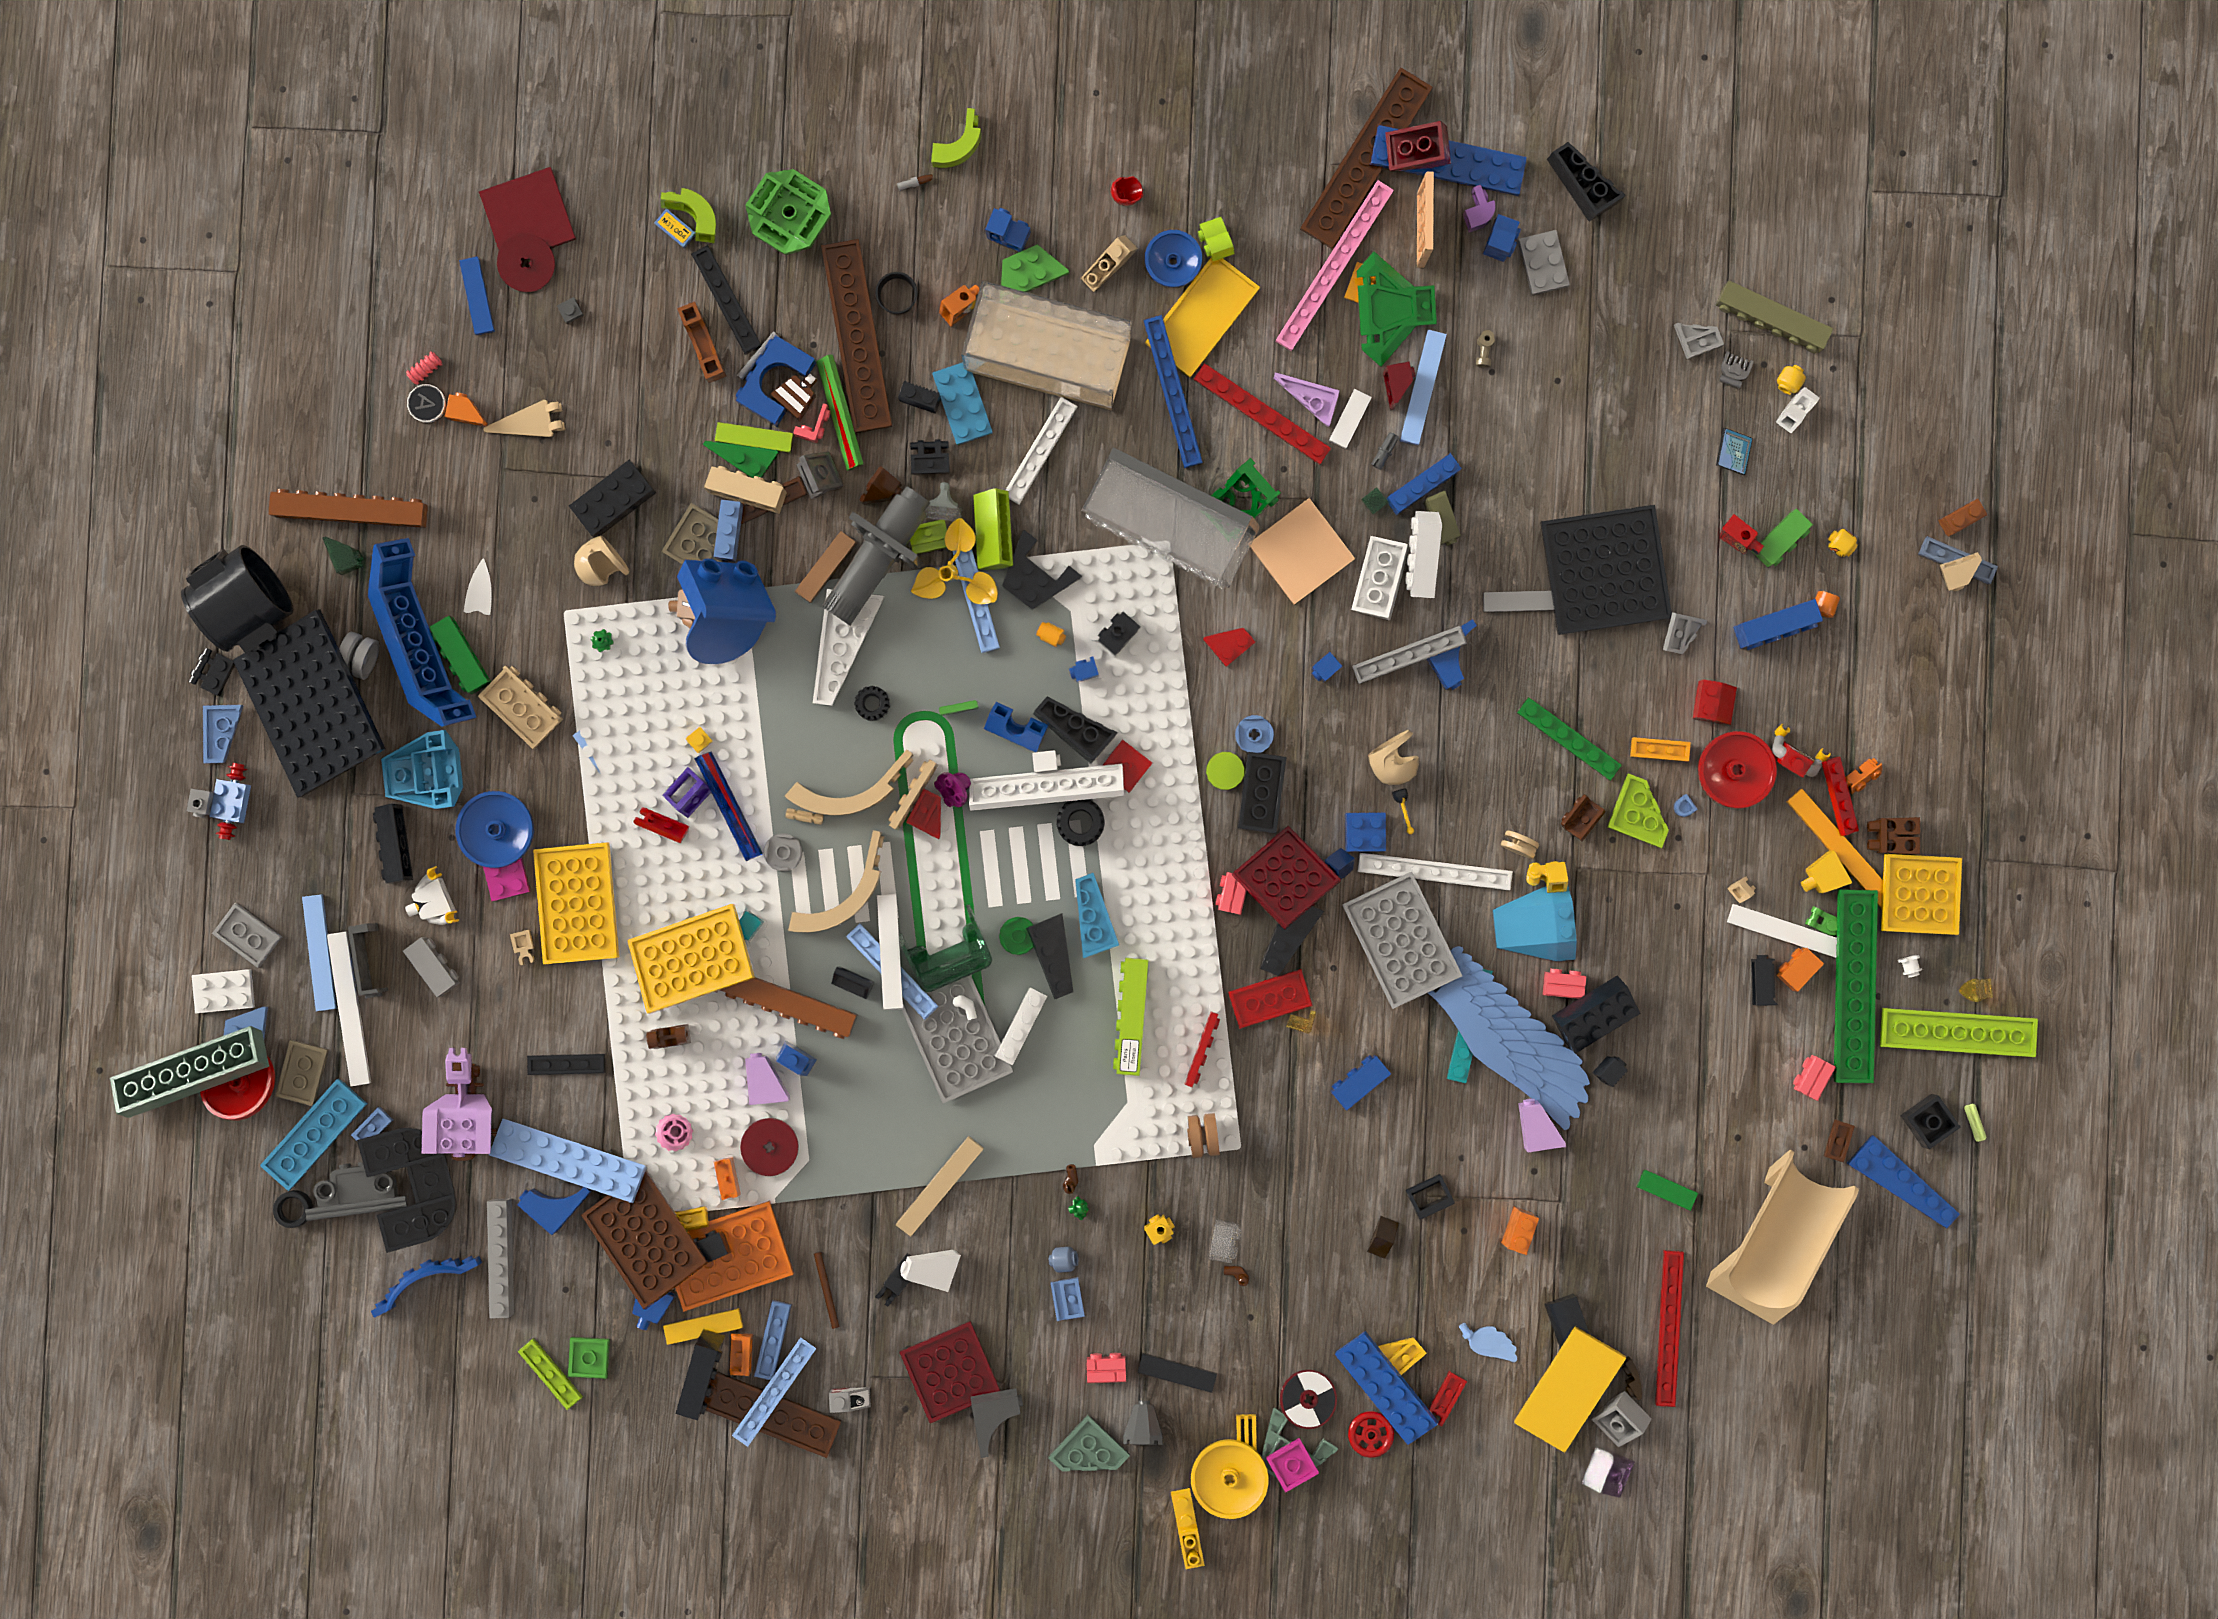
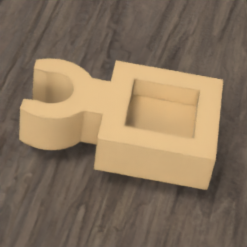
(522, 943)

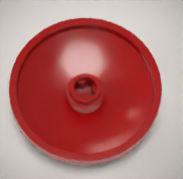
(1737, 769)
(241, 1096)

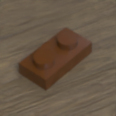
(1839, 1141)

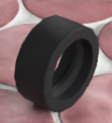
(278, 1213)

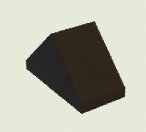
(1383, 1237)

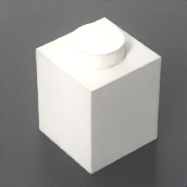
(1046, 761)

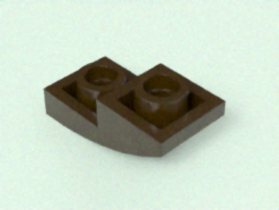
(1634, 1384)

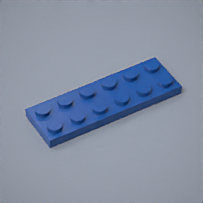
(1386, 1388)

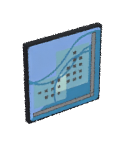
(1734, 451)

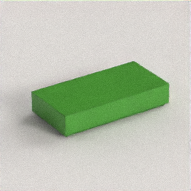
(960, 707)

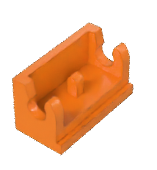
(727, 1178)
(741, 1354)

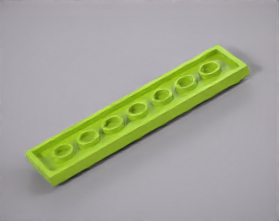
(1958, 1032)

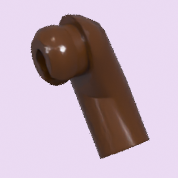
(1071, 1180)
(1239, 1273)

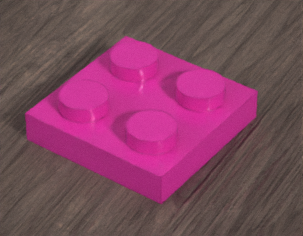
(507, 881)
(1292, 1465)

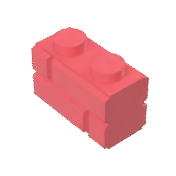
(1232, 895)
(1564, 985)
(1814, 1077)
(1106, 1369)

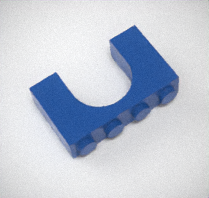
(777, 354)

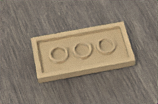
(908, 801)

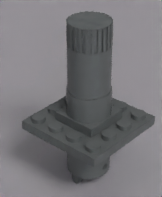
(880, 550)

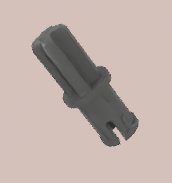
(1385, 451)

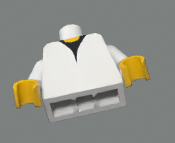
(432, 900)

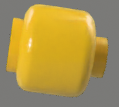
(1791, 379)

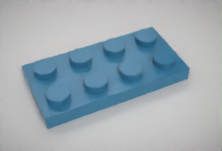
(962, 403)

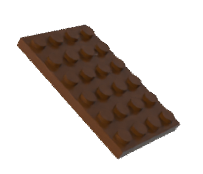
(645, 1242)

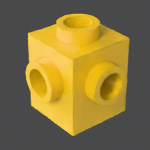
(1159, 1236)

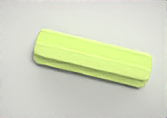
(1975, 1122)

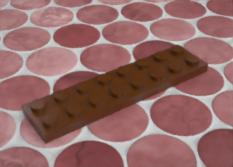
(787, 1422)

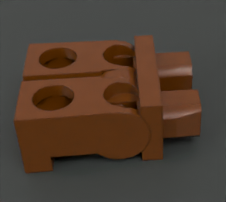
(1888, 835)

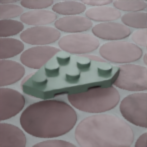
(1088, 1449)

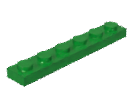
(1569, 739)

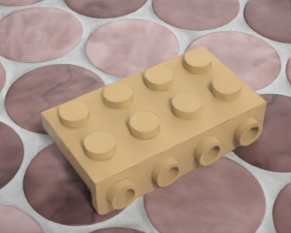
(521, 706)

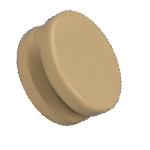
(1520, 845)

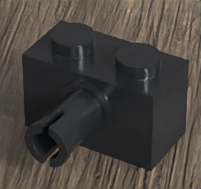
(1118, 634)

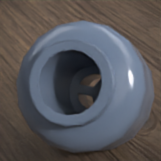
(1063, 1259)

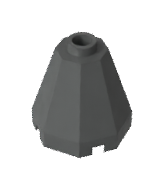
(1143, 1426)

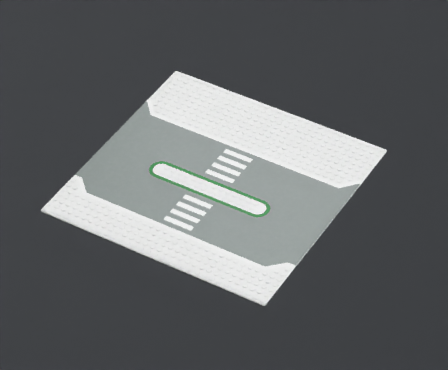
(869, 1103)

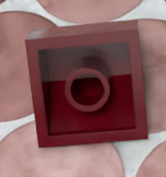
(1397, 381)

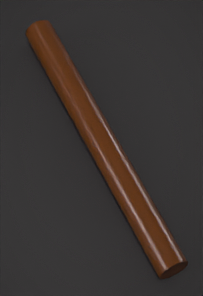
(826, 1290)

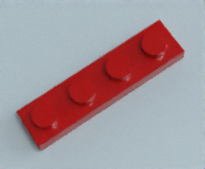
(1840, 796)
(1200, 1057)

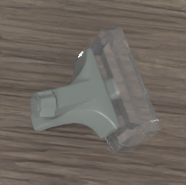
(943, 506)

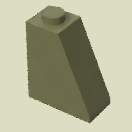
(1440, 503)

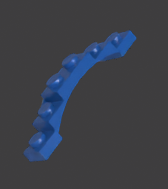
(427, 1268)

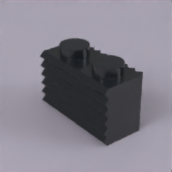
(919, 397)
(1610, 1070)

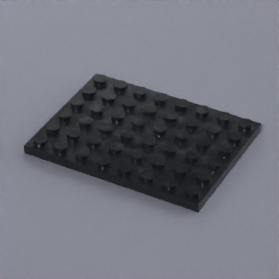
(309, 704)

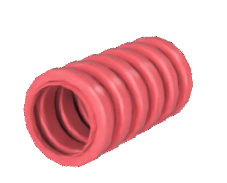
(424, 368)

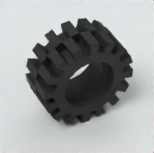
(860, 703)

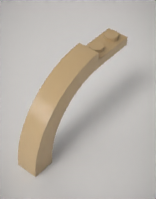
(844, 806)
(853, 904)

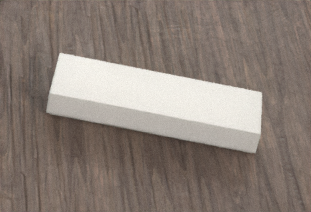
(1350, 419)

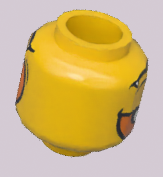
(1842, 543)

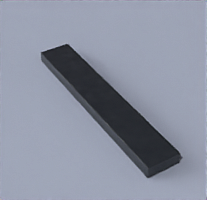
(726, 300)

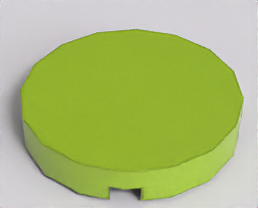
(1225, 770)

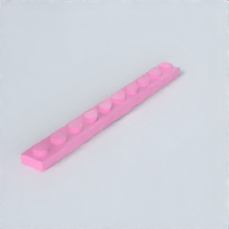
(1334, 265)

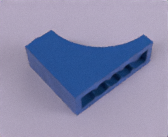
(1447, 663)
(551, 1211)

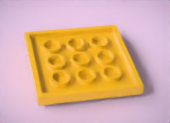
(1921, 894)

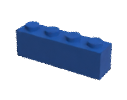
(1423, 484)

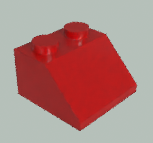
(1714, 702)

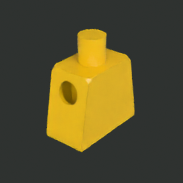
(1826, 874)

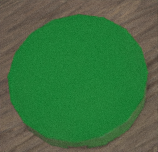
(1015, 936)

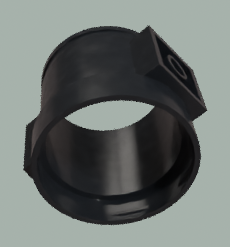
(236, 600)

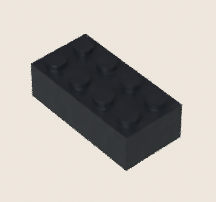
(612, 499)
(1261, 792)
(1596, 1014)

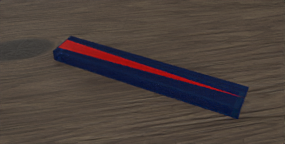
(728, 806)

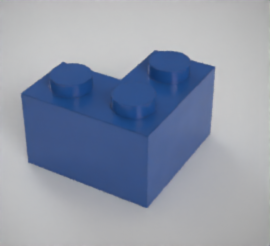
(1006, 231)
(1502, 237)

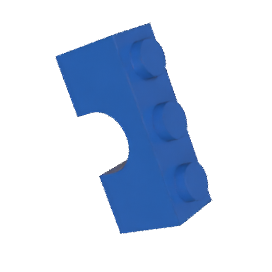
(1002, 724)

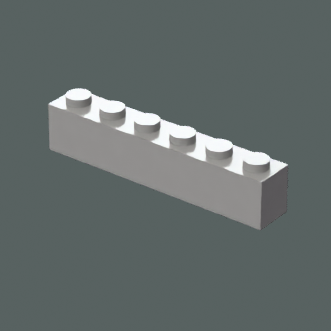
(500, 1258)

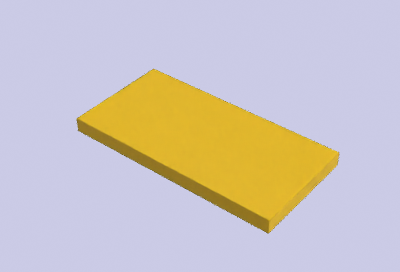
(1206, 313)
(1570, 1389)

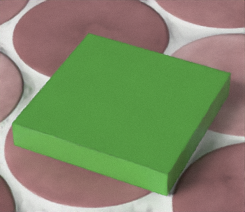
(588, 1357)

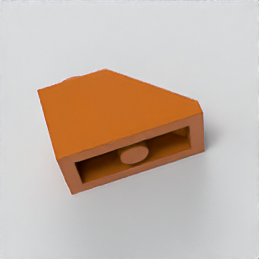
(463, 410)

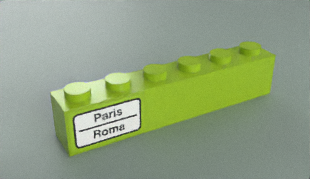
(1132, 1016)

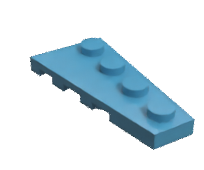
(1095, 923)

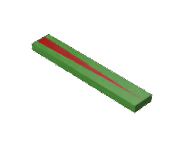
(839, 412)

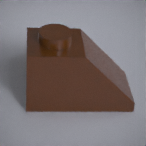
(881, 487)

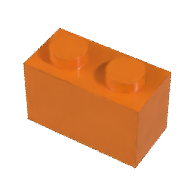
(1799, 968)

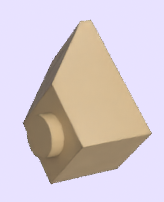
(1960, 571)

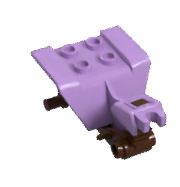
(459, 1120)

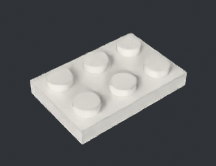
(223, 991)

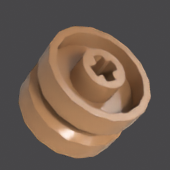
(1203, 1135)

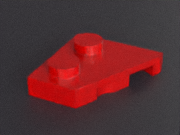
(1229, 644)
(927, 814)

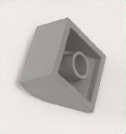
(1622, 1419)

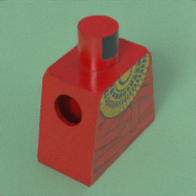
(1737, 529)

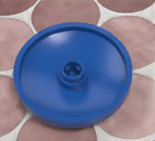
(494, 829)

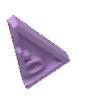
(1315, 397)

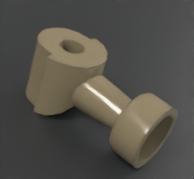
(1485, 341)

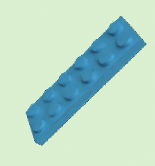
(313, 1134)

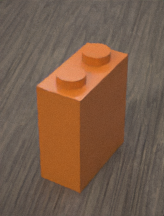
(1520, 1230)

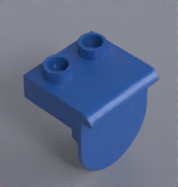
(727, 608)

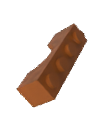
(702, 342)

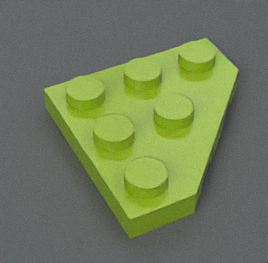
(1638, 813)

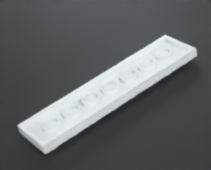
(1046, 787)

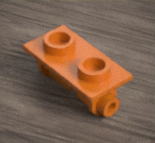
(1869, 771)

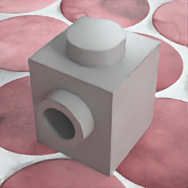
(200, 802)

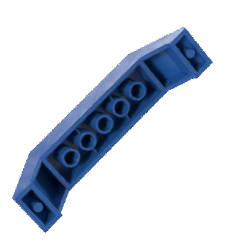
(410, 637)

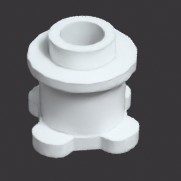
(1910, 965)

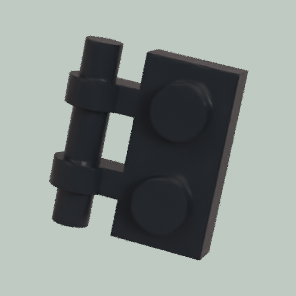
(930, 463)
(217, 674)

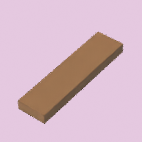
(825, 567)

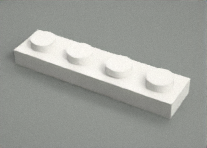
(1021, 1026)

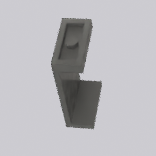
(360, 960)

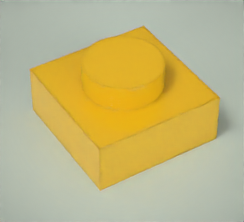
(699, 740)

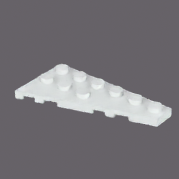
(839, 649)

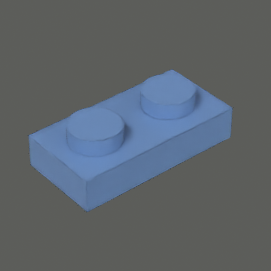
(373, 1125)

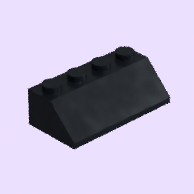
(393, 843)

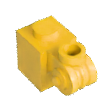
(1552, 873)

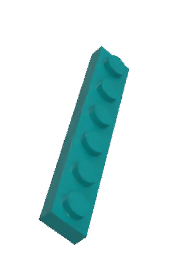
(1461, 1057)

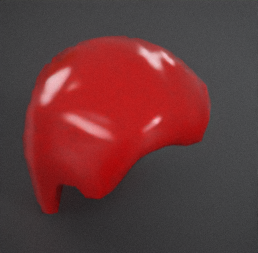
(1126, 190)

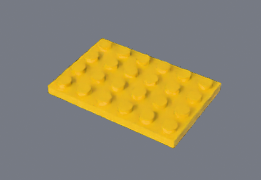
(576, 903)
(691, 958)

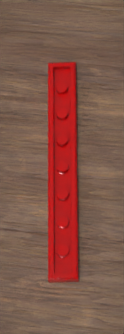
(1669, 1328)

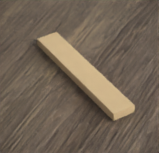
(939, 1186)

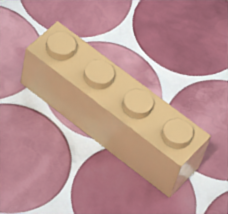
(745, 489)

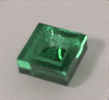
(1374, 501)

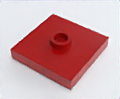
(1133, 764)

